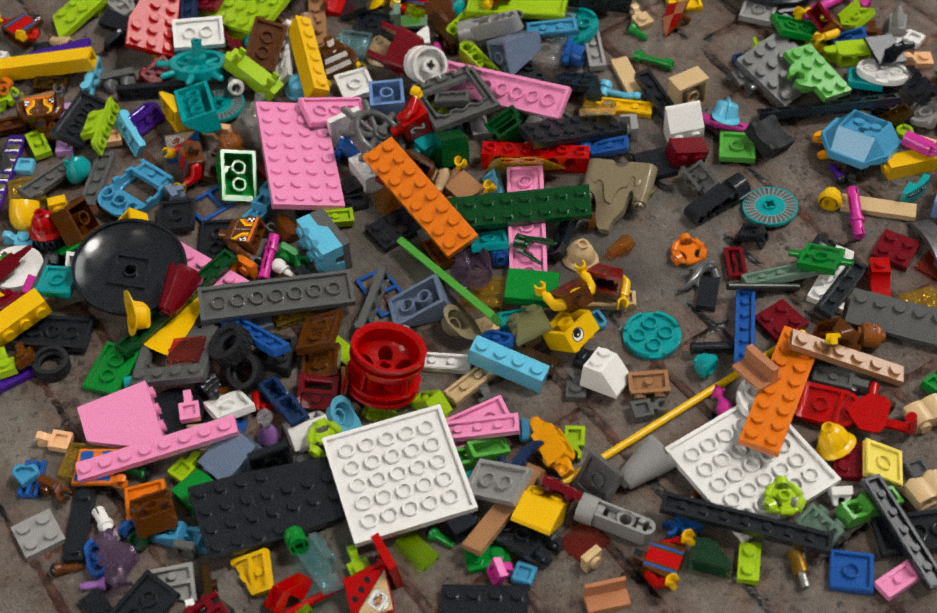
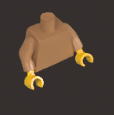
(463, 184)

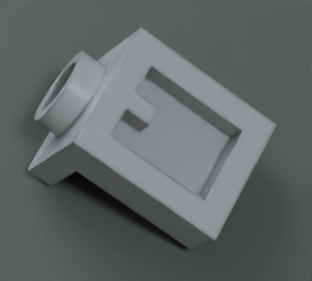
(630, 123)

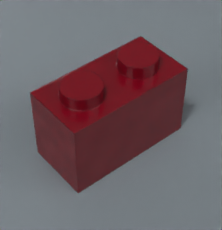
(686, 151)

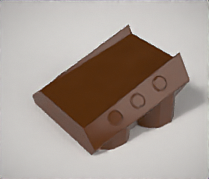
(153, 513)

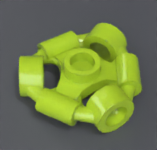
(313, 436)
(784, 496)

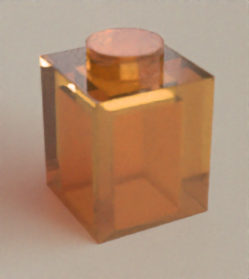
(385, 201)

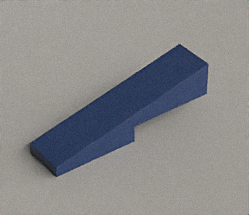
(283, 401)

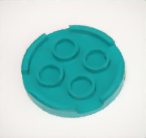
(587, 26)
(652, 335)

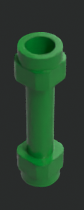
(639, 56)

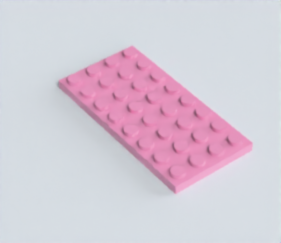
(297, 159)

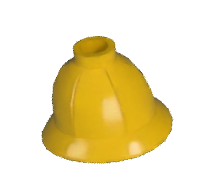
(834, 441)

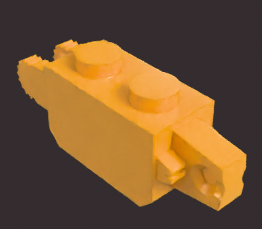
(556, 449)

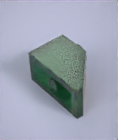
(709, 558)

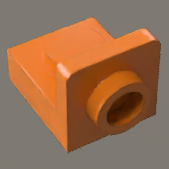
(245, 267)

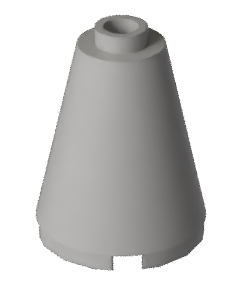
(646, 463)

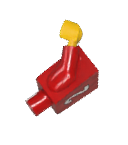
(414, 120)

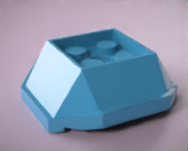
(860, 140)

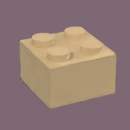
(688, 86)

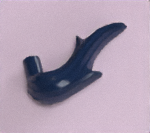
(524, 454)

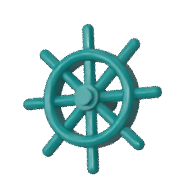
(194, 64)

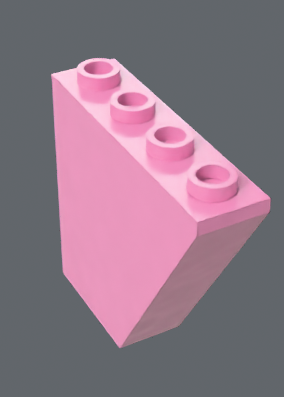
(123, 418)

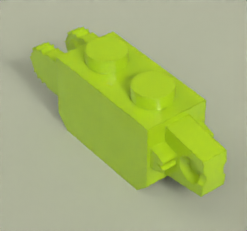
(846, 53)

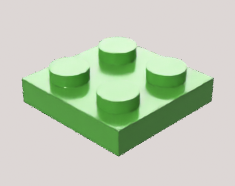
(736, 147)

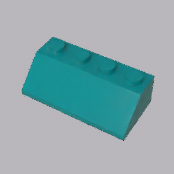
(198, 108)

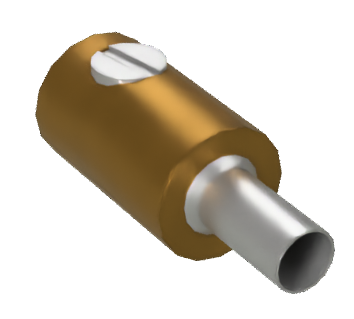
(799, 566)

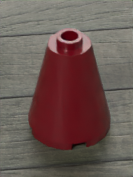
(178, 288)

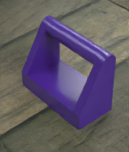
(146, 117)

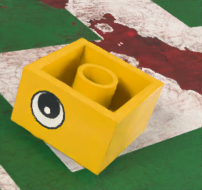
(571, 331)

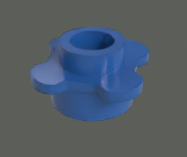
(497, 254)
(125, 528)

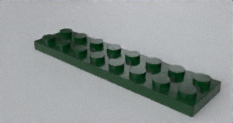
(525, 207)

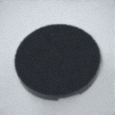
(168, 402)

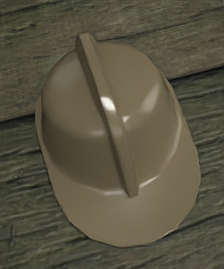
(457, 324)

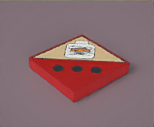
(369, 592)

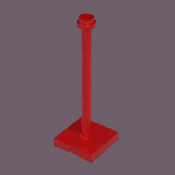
(384, 560)

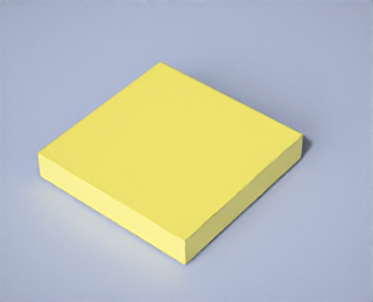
(883, 460)

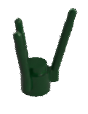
(524, 242)

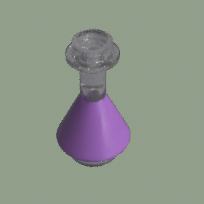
(268, 433)

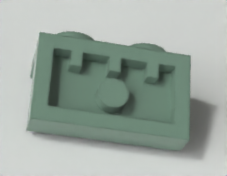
(818, 518)

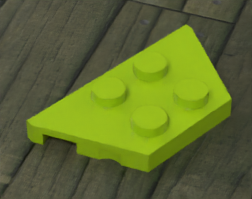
(75, 14)

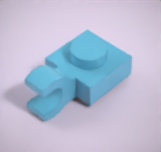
(21, 238)

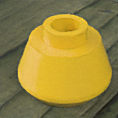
(830, 199)

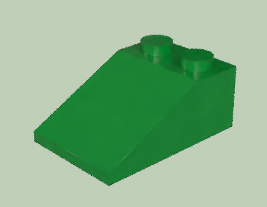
(236, 175)

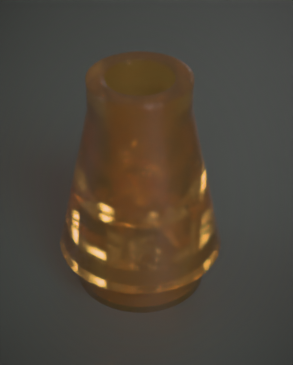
(621, 246)

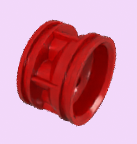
(385, 365)

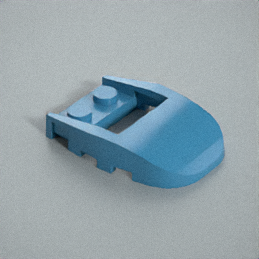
(116, 201)

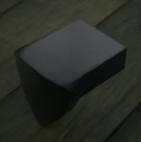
(114, 40)

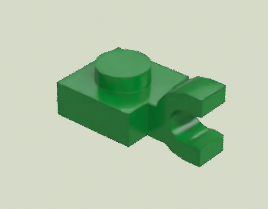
(290, 255)

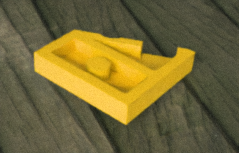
(255, 571)

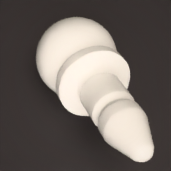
(279, 266)

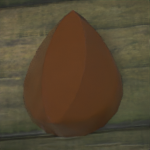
(286, 229)

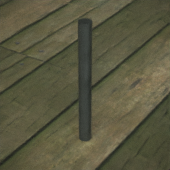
(764, 286)

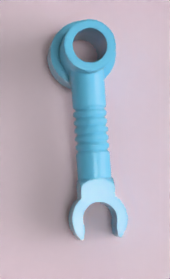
(606, 89)

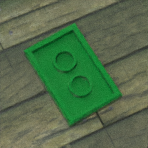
(794, 28)
(109, 371)

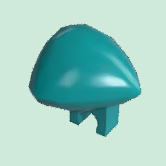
(77, 169)

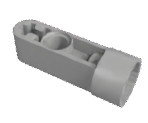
(489, 26)
(609, 517)

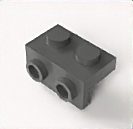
(700, 177)

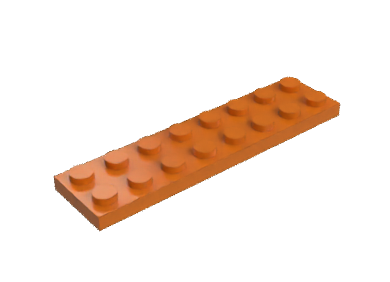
(420, 197)
(777, 404)

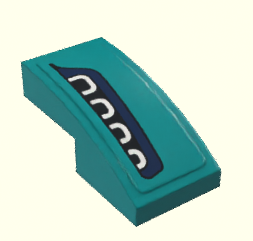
(914, 191)

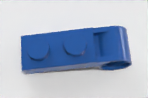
(607, 147)

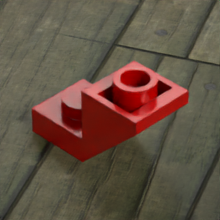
(295, 585)

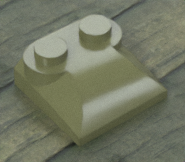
(528, 324)

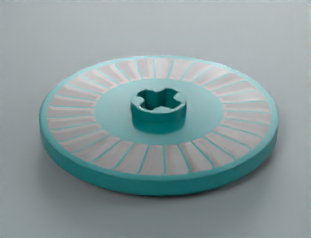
(227, 105)
(770, 206)

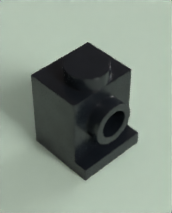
(461, 527)

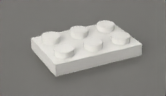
(206, 28)

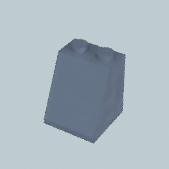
(514, 50)
(228, 456)

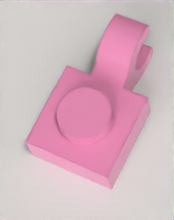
(189, 410)

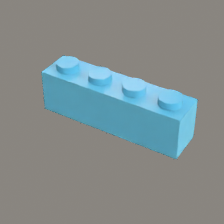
(508, 363)

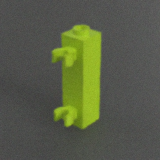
(252, 74)

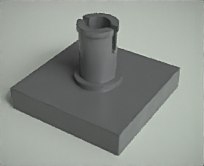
(598, 477)

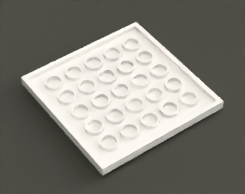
(399, 475)
(739, 475)

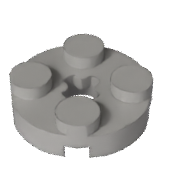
(925, 115)

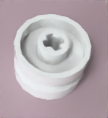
(424, 63)

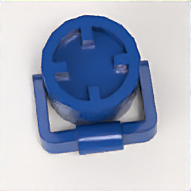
(573, 54)
(345, 148)

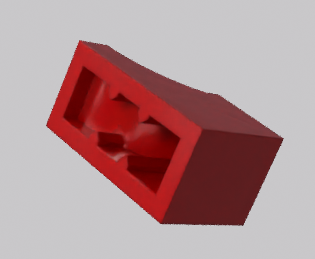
(879, 275)

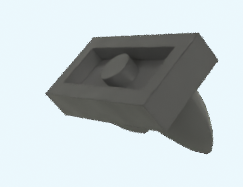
(112, 78)

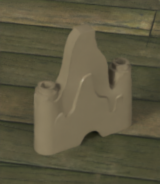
(615, 187)

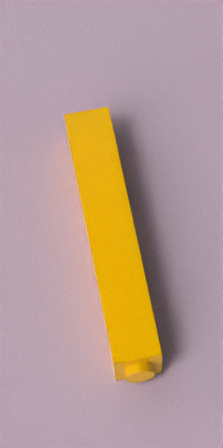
(48, 63)
(908, 164)

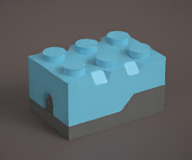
(323, 242)

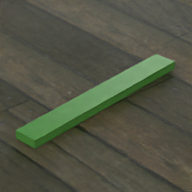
(449, 281)

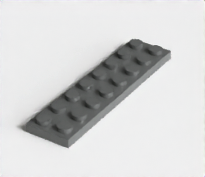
(275, 296)

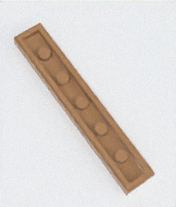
(495, 521)

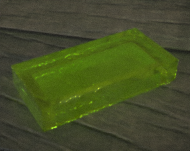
(417, 550)

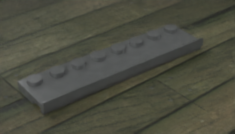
(896, 316)

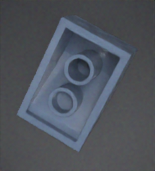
(420, 303)

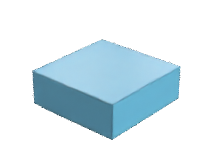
(25, 166)

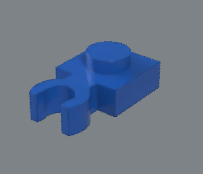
(680, 525)

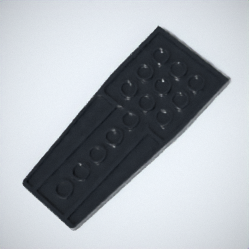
(260, 504)

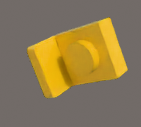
(56, 202)

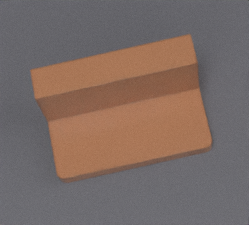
(756, 369)
(606, 596)

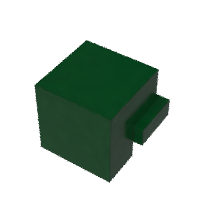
(505, 126)
(448, 146)

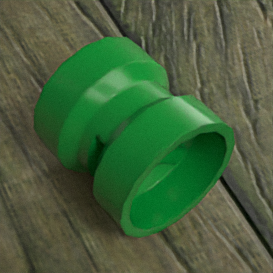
(296, 540)

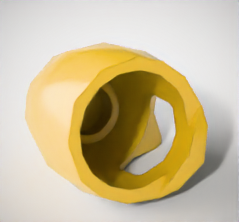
(21, 213)

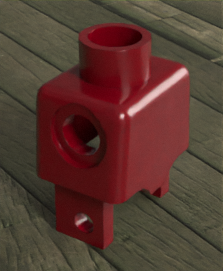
(400, 45)

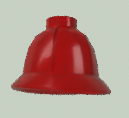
(42, 226)

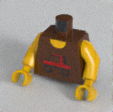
(570, 295)

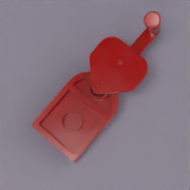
(868, 413)

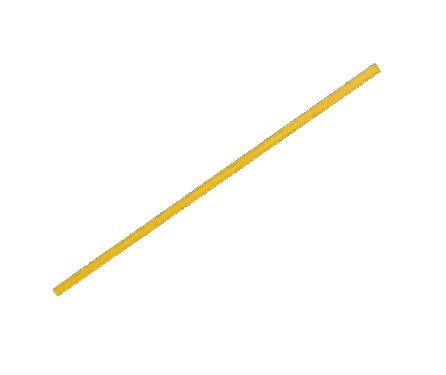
(666, 418)

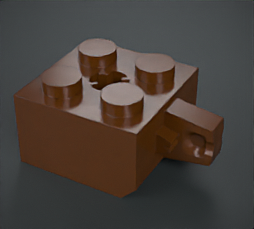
(75, 220)

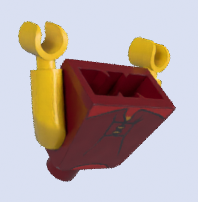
(823, 20)
(611, 282)

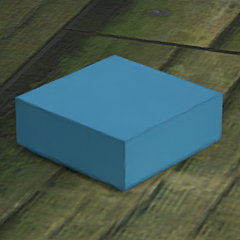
(524, 574)

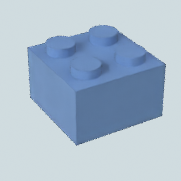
(387, 96)

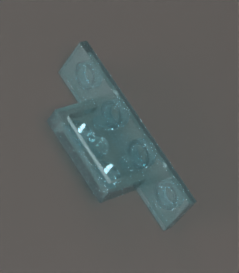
(320, 565)

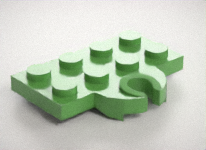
(814, 74)

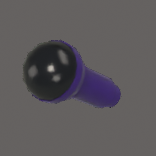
(840, 178)

